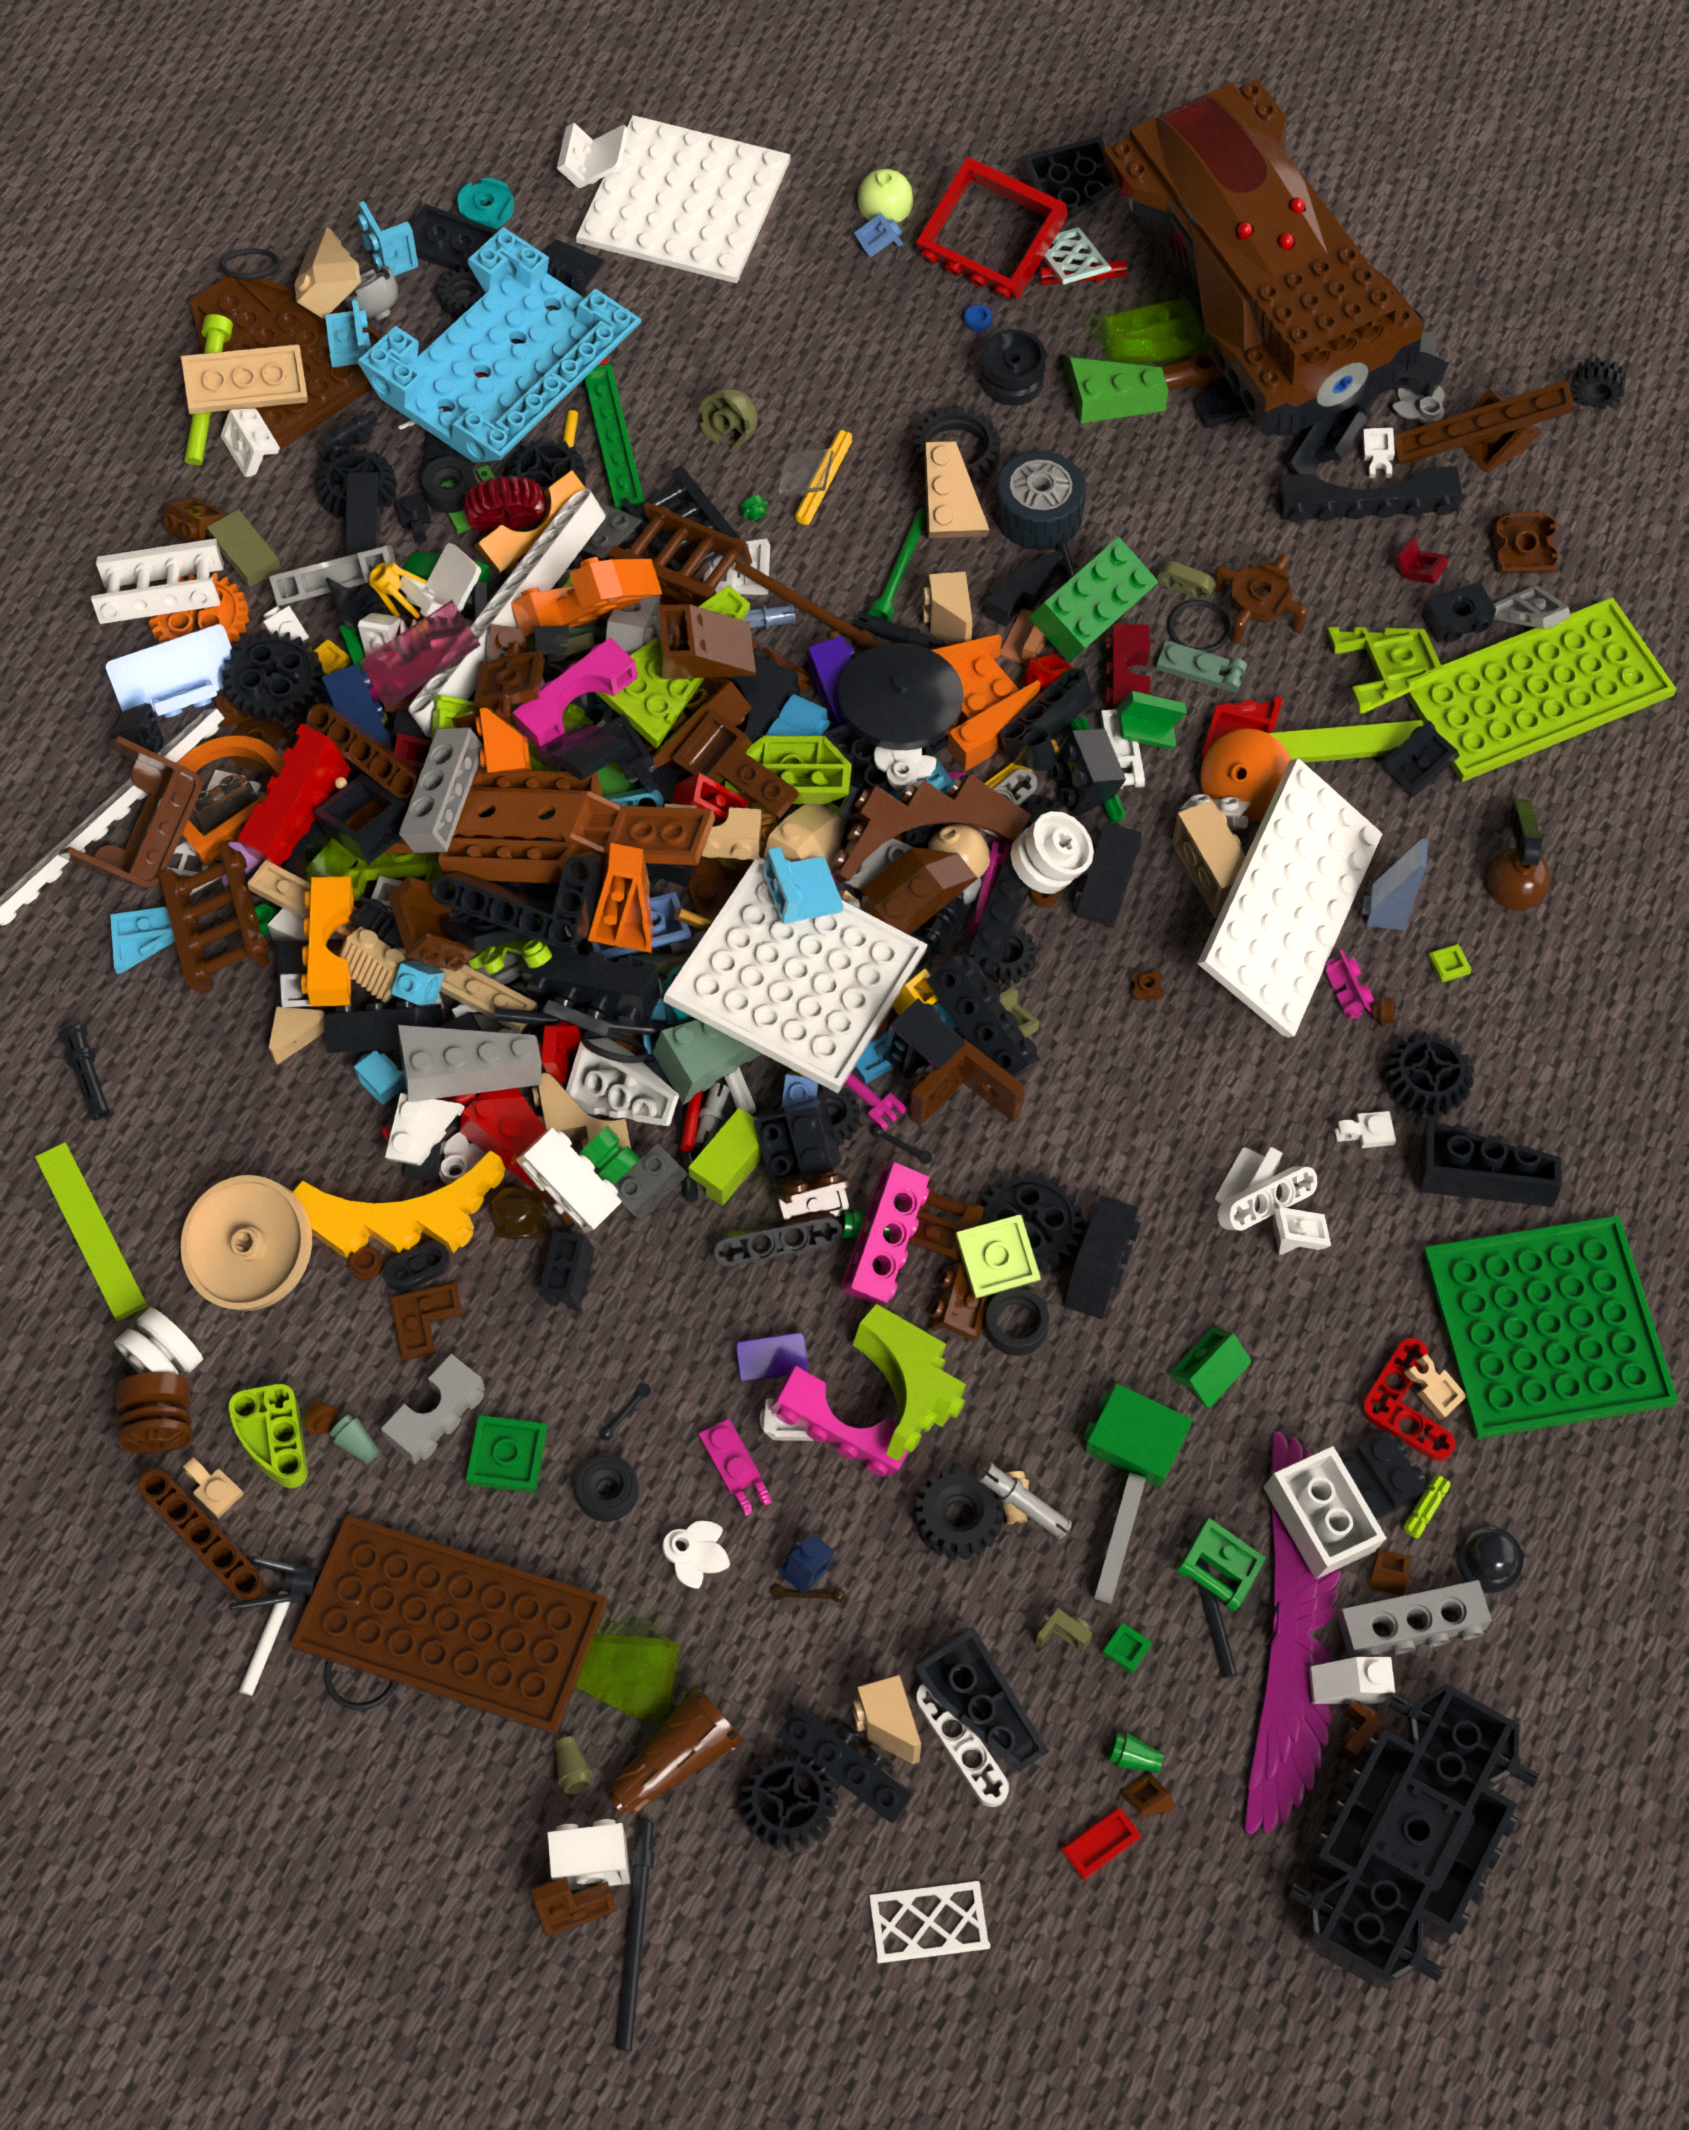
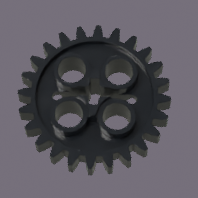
(272, 676)
(1050, 1204)

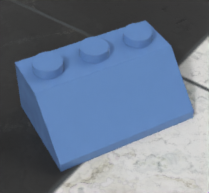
(665, 928)

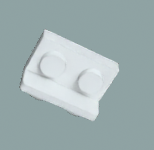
(248, 439)

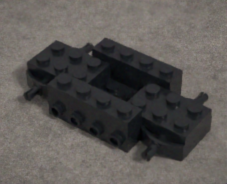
(1402, 1888)

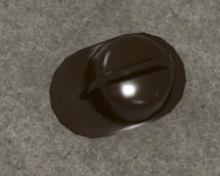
(519, 1214)

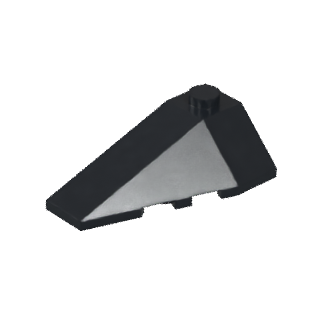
(974, 1691)

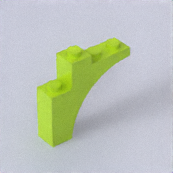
(914, 1371)

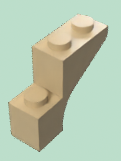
(565, 1114)

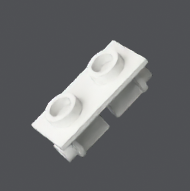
(1230, 806)

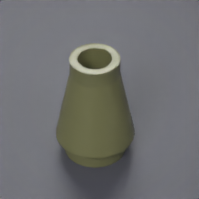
(572, 1768)

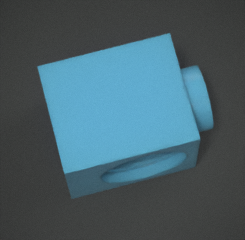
(418, 982)

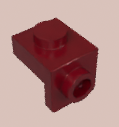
(1420, 565)

